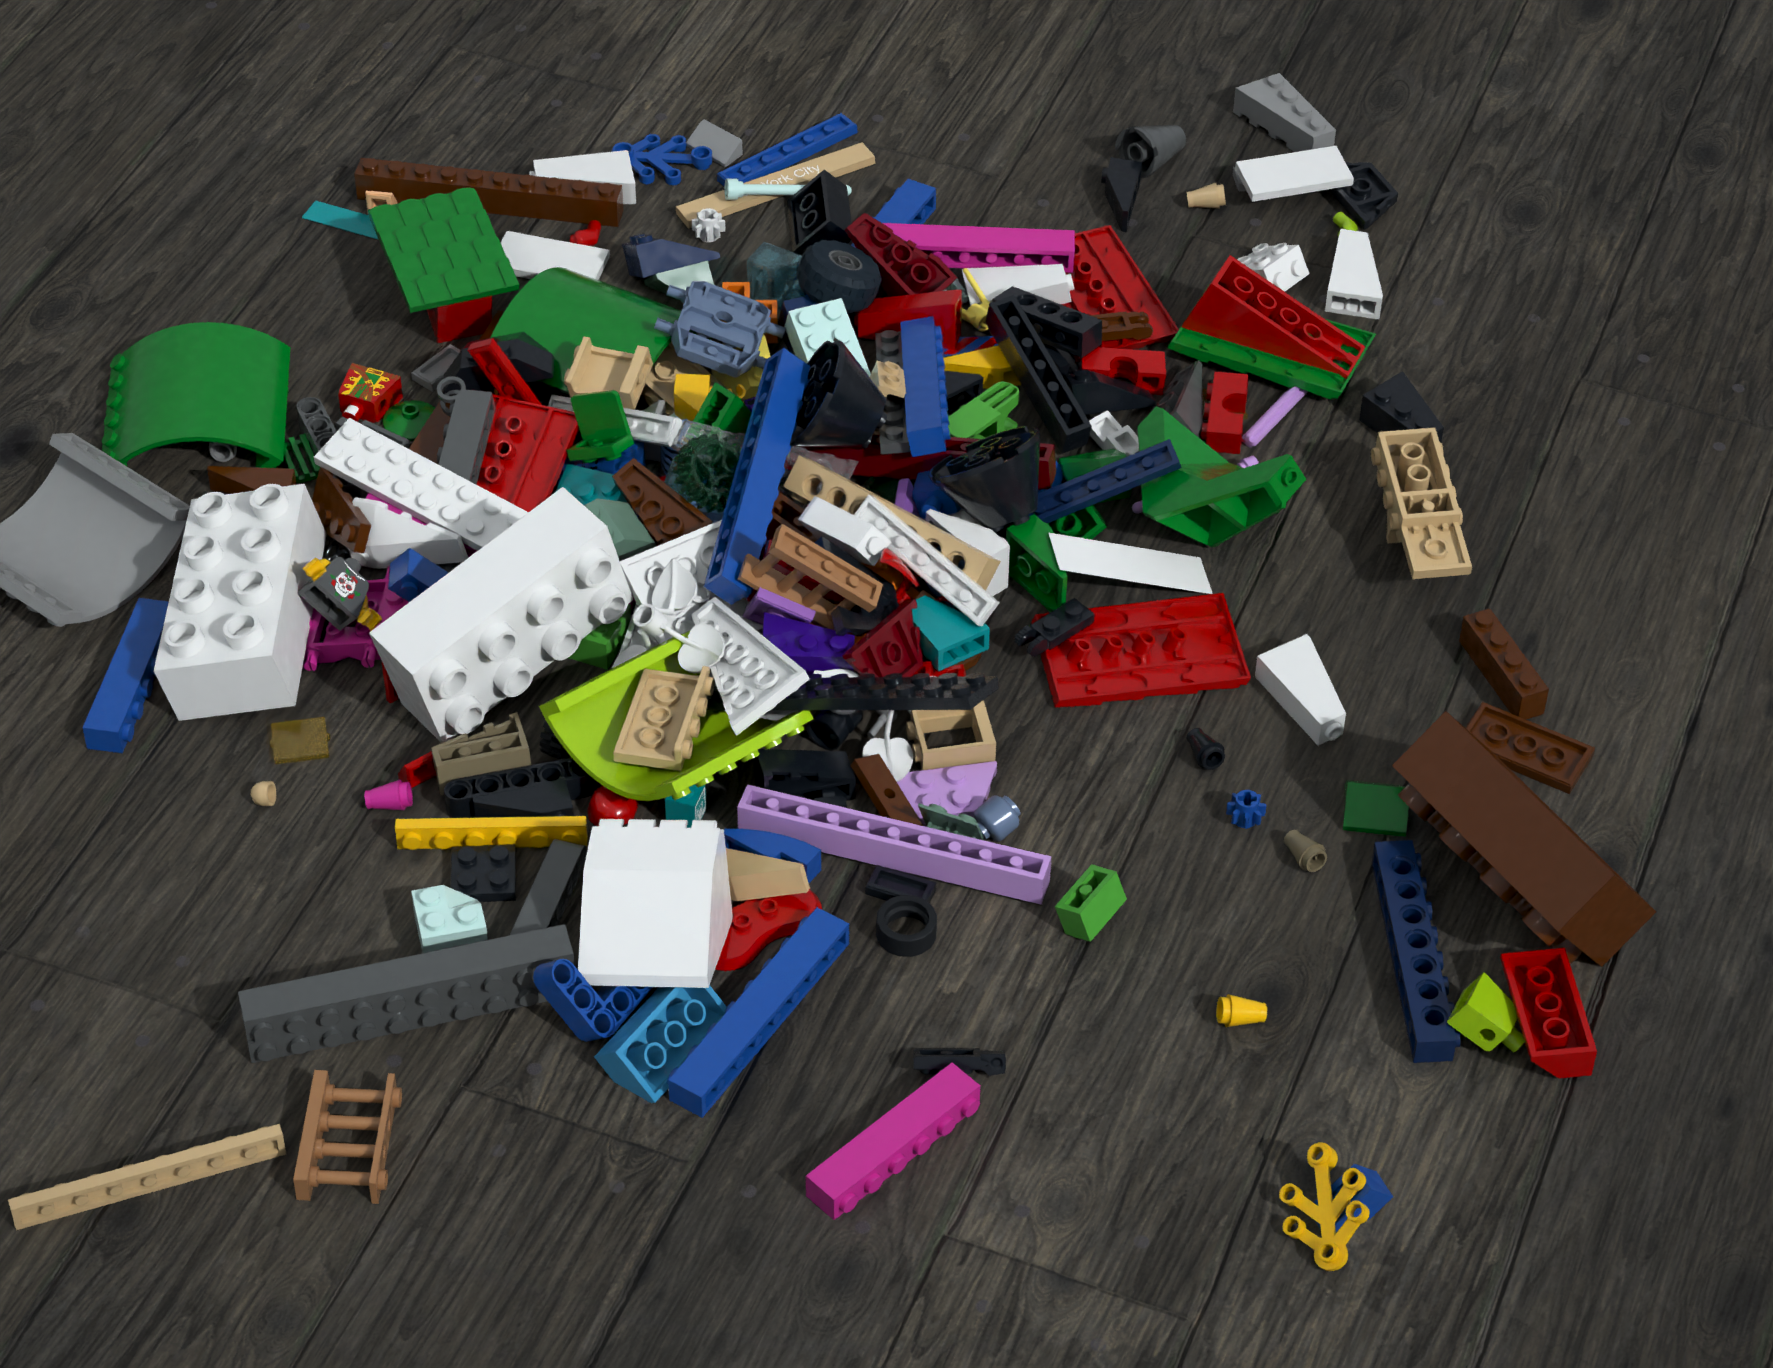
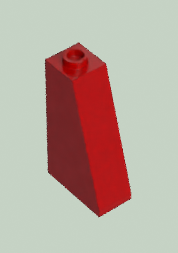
(889, 311)

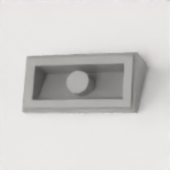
(723, 144)

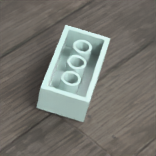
(821, 322)

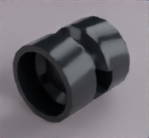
(831, 729)

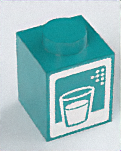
(688, 807)

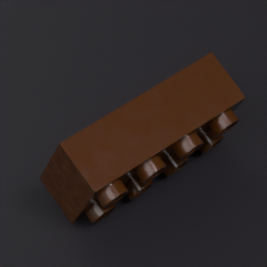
(1519, 844)

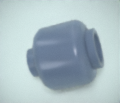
(997, 817)

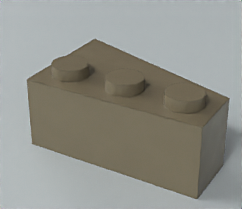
(486, 752)

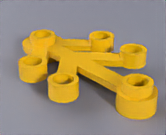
(1327, 1210)

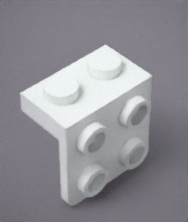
(1278, 264)

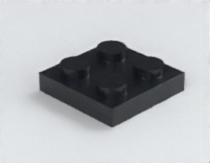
(485, 872)

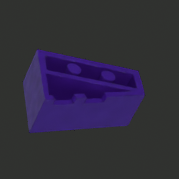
(808, 644)

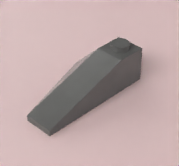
(1184, 398)

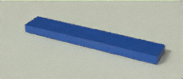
(791, 150)

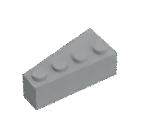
(1284, 113)

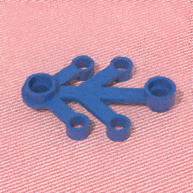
(659, 157)

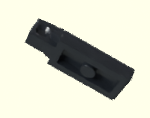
(967, 1059)

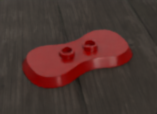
(762, 922)

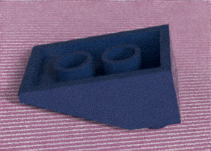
(651, 255)

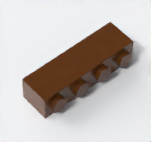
(1503, 664)

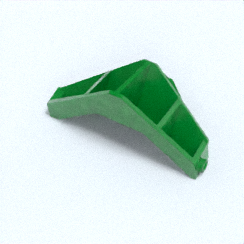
(1208, 494)

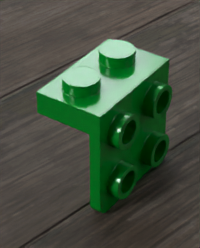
(601, 426)

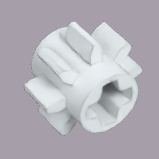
(708, 225)

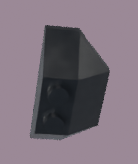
(524, 353)

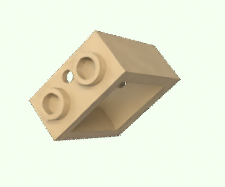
(940, 720)

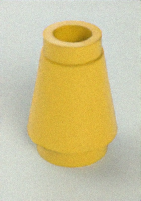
(1239, 1011)

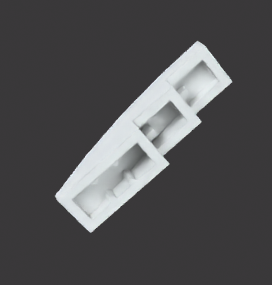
(1111, 435)

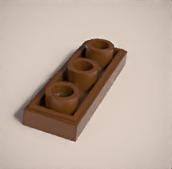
(884, 789)

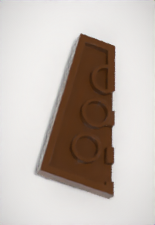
(337, 513)

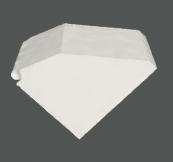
(654, 903)

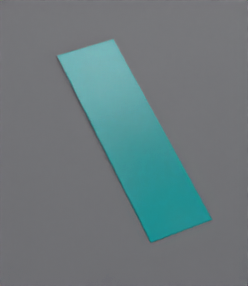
(340, 218)

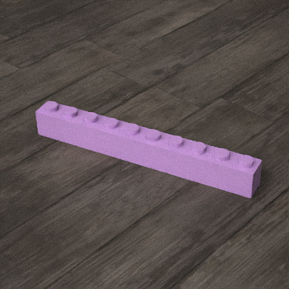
(898, 844)

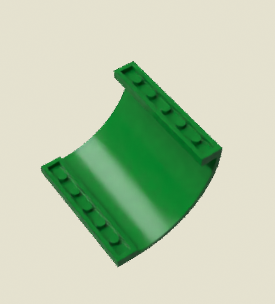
(565, 306)
(199, 386)

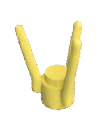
(976, 313)

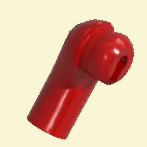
(588, 236)

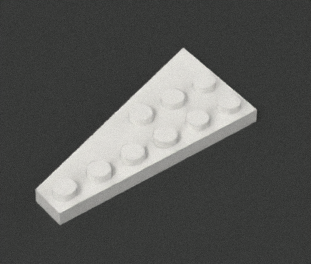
(752, 671)

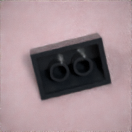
(819, 212)

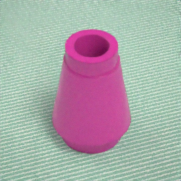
(390, 796)

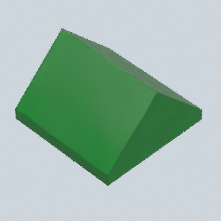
(1374, 808)

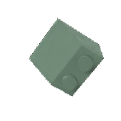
(624, 527)

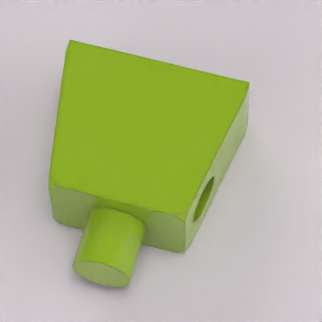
(1486, 1016)

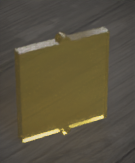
(299, 740)

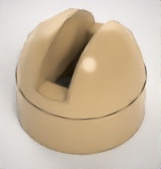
(264, 793)

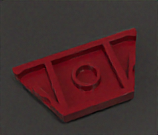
(889, 646)

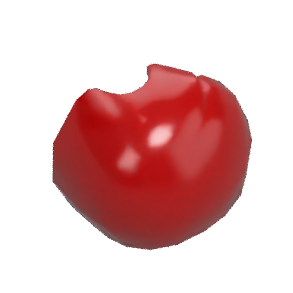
(609, 805)

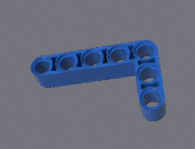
(589, 1005)

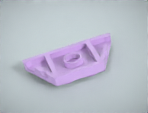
(953, 788)

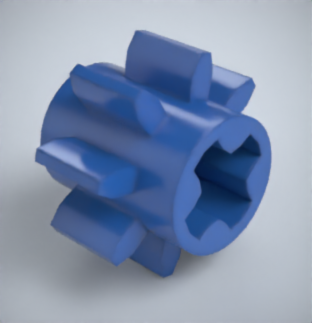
(1246, 809)

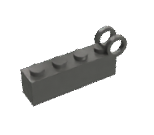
(468, 428)

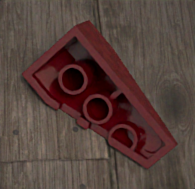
(900, 263)

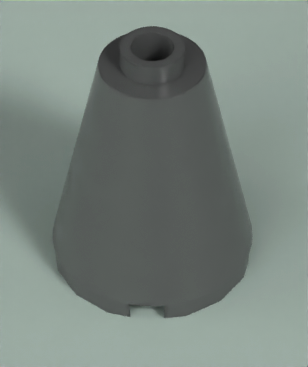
(1150, 145)

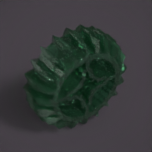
(702, 475)

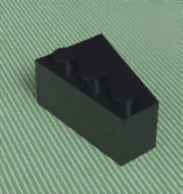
(1397, 407)

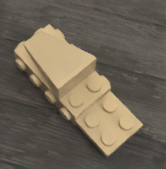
(1421, 502)

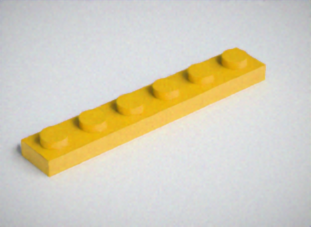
(521, 831)

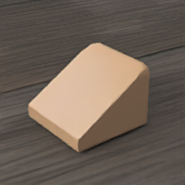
(376, 198)

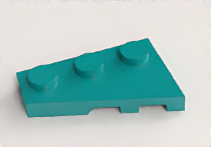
(589, 484)

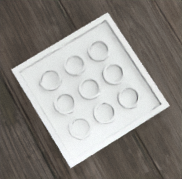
(694, 554)

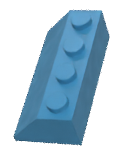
(659, 1038)

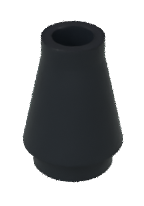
(1206, 750)

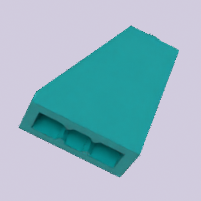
(947, 633)

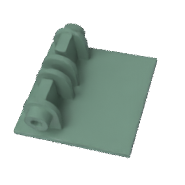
(938, 818)

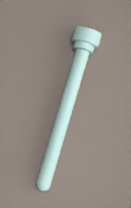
(735, 189)

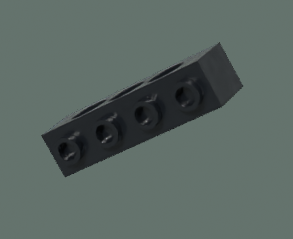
(1058, 324)

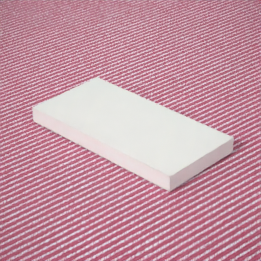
(1294, 173)
(534, 254)

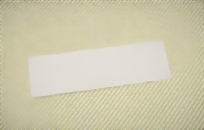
(1130, 563)

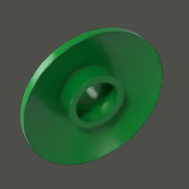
(407, 418)

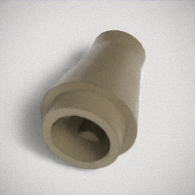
(1307, 852)

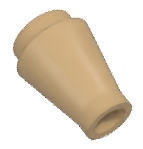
(1207, 197)

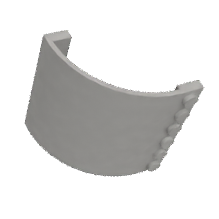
(88, 536)

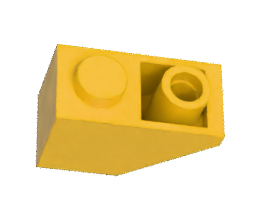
(689, 394)

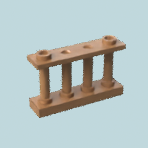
(819, 565)
(319, 1120)

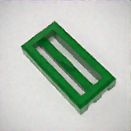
(294, 445)

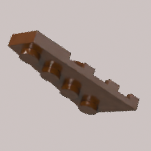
(656, 504)

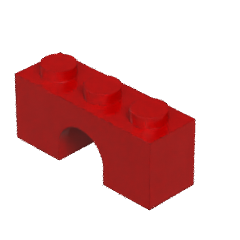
(1141, 367)
(1227, 399)

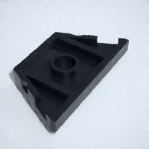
(1368, 196)

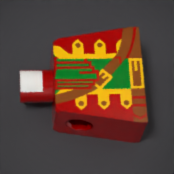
(368, 393)

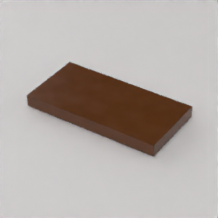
(1531, 747)

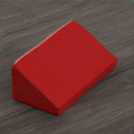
(418, 770)

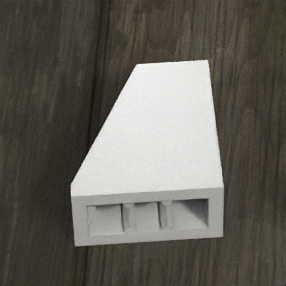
(844, 530)

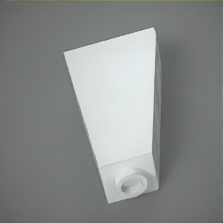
(598, 168)
(1354, 278)
(1041, 280)
(1303, 688)

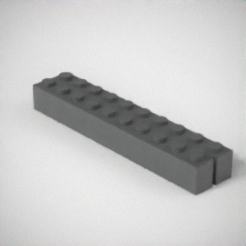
(398, 994)

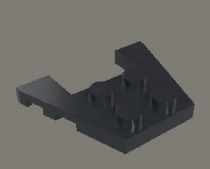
(859, 620)

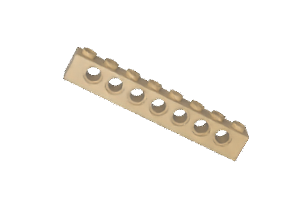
(808, 474)

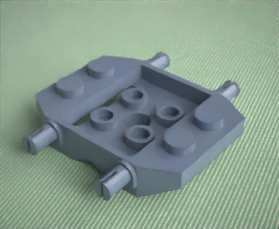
(701, 312)

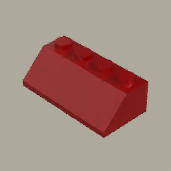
(1550, 1011)

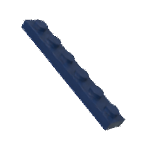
(1107, 481)

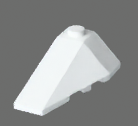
(395, 533)

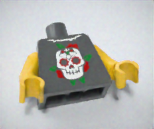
(339, 592)

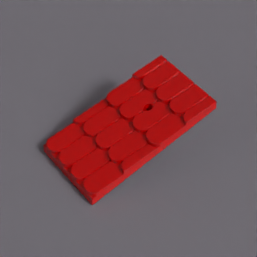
(1111, 282)
(536, 452)
(1147, 652)

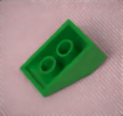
(1034, 562)

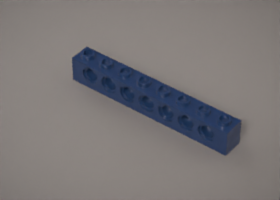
(1414, 951)

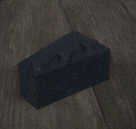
(805, 772)

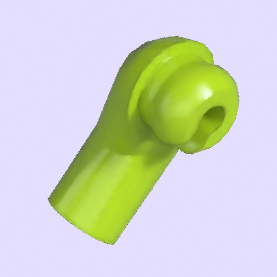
(1344, 222)

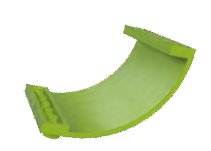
(593, 714)

